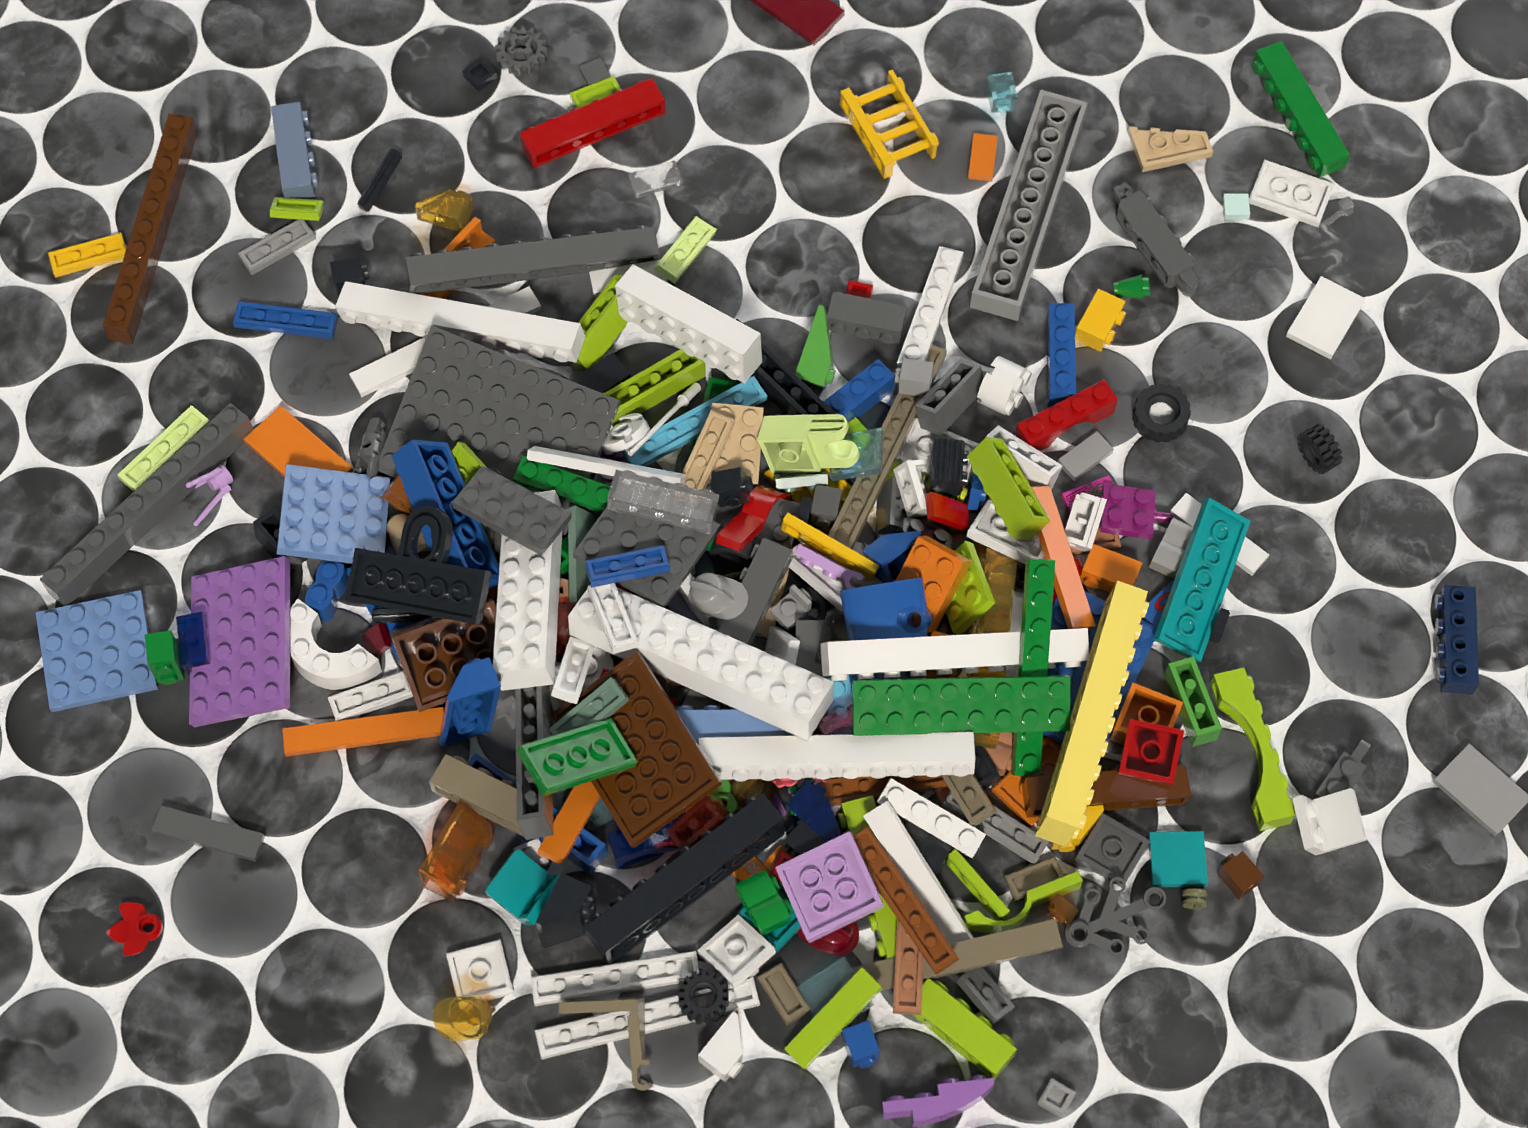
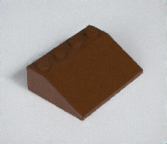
(437, 650)

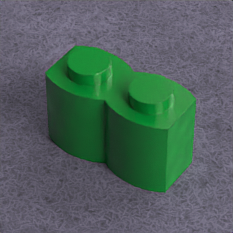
(763, 902)

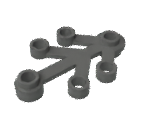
(1110, 919)

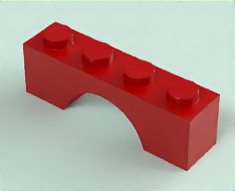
(1086, 406)

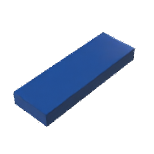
(627, 566)

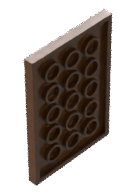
(670, 764)

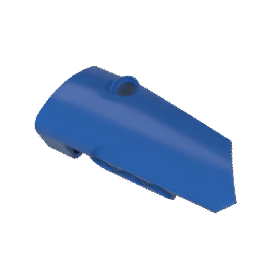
(886, 613)

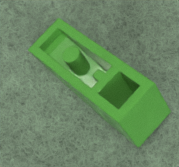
(817, 359)

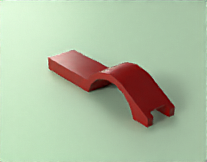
(751, 518)

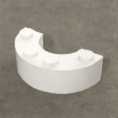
(323, 668)

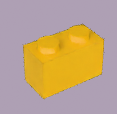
(1100, 320)

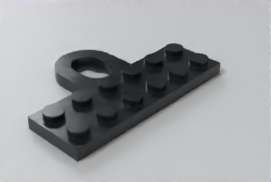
(420, 584)

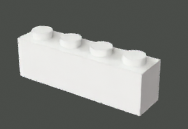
(932, 818)

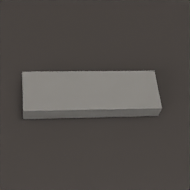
(276, 246)

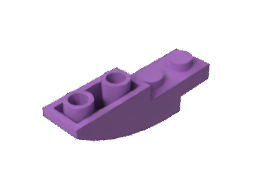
(950, 1100)

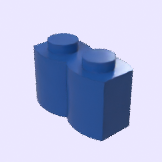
(328, 588)

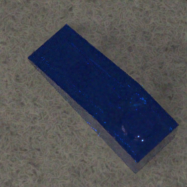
(814, 809)
(654, 846)

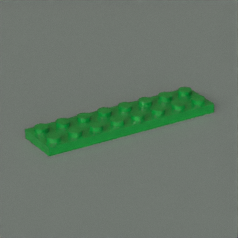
(960, 705)

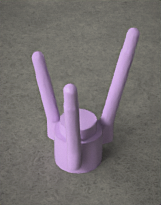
(216, 479)

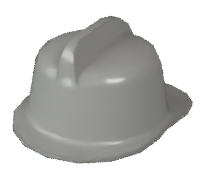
(717, 596)

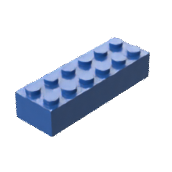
(435, 481)

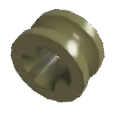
(1194, 898)

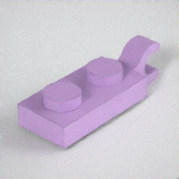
(831, 567)

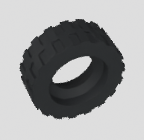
(1164, 394)

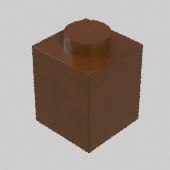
(1240, 874)

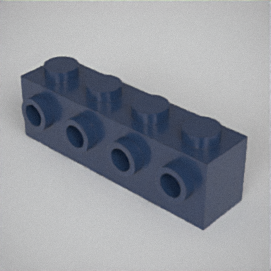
(1457, 639)

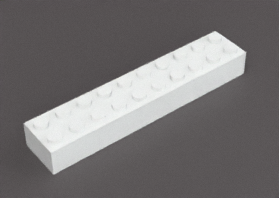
(714, 664)

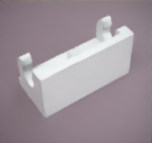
(912, 487)
(1084, 521)

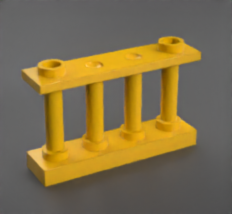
(875, 141)

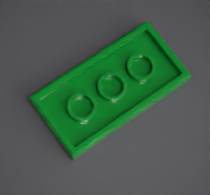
(576, 756)

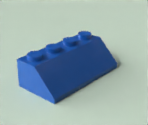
(470, 703)

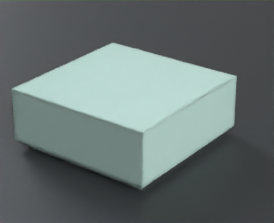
(1236, 206)

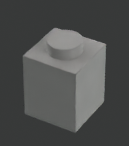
(914, 377)

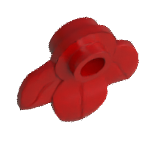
(131, 929)

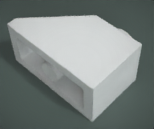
(724, 1050)

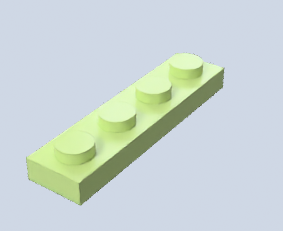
(163, 448)

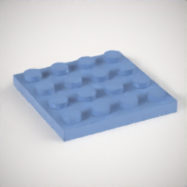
(331, 514)
(95, 651)

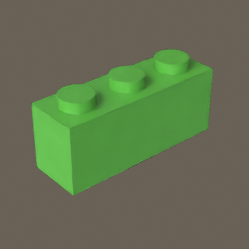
(1197, 708)

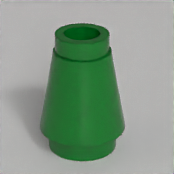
(1133, 287)

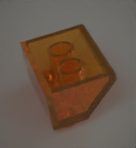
(456, 852)

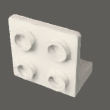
(1329, 821)

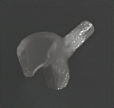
(1346, 208)

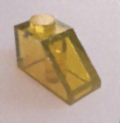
(446, 209)

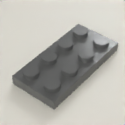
(512, 510)

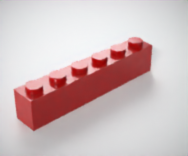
(592, 122)

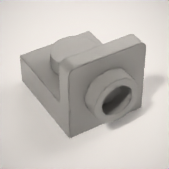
(792, 607)

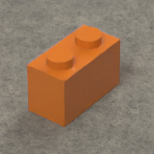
(1107, 567)

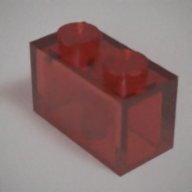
(701, 817)

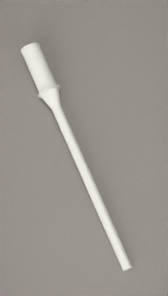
(683, 400)

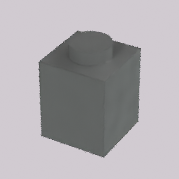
(825, 506)

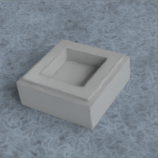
(1056, 1098)

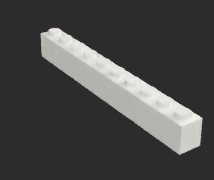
(473, 322)
(944, 654)
(840, 756)

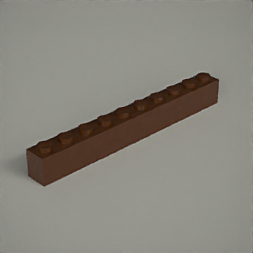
(150, 229)

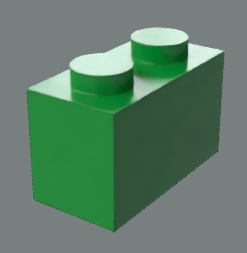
(164, 657)

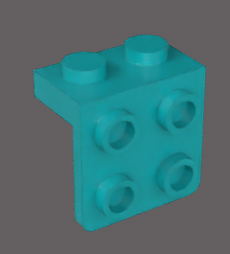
(521, 887)

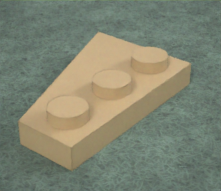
(1164, 149)

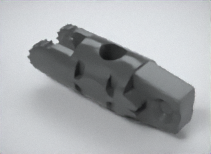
(371, 448)

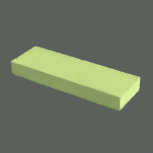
(685, 249)

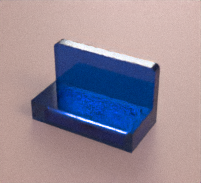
(192, 641)

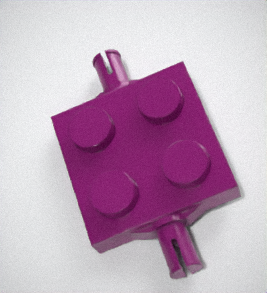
(1130, 511)

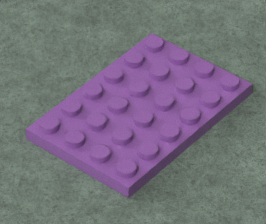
(246, 639)

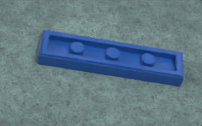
(285, 320)

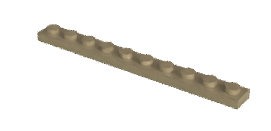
(867, 488)

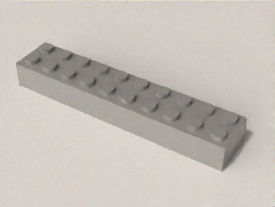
(1028, 205)

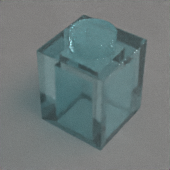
(1001, 92)

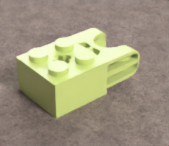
(806, 443)

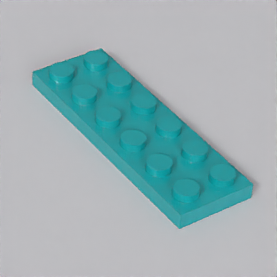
(1202, 580)

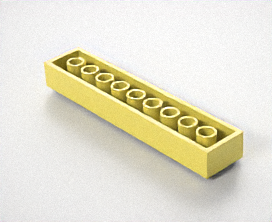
(1092, 715)

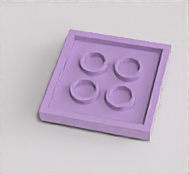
(829, 887)

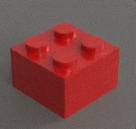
(1151, 752)

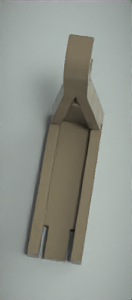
(635, 1021)

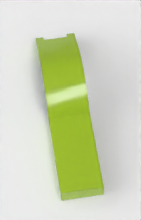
(978, 922)

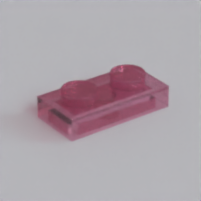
(835, 723)

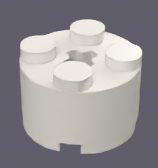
(1003, 385)

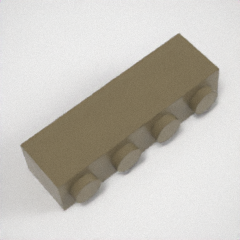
(478, 790)

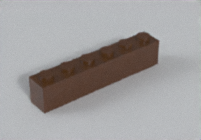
(1114, 791)

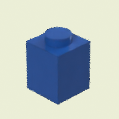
(861, 1045)

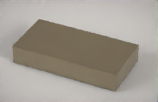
(1032, 877)
(783, 994)

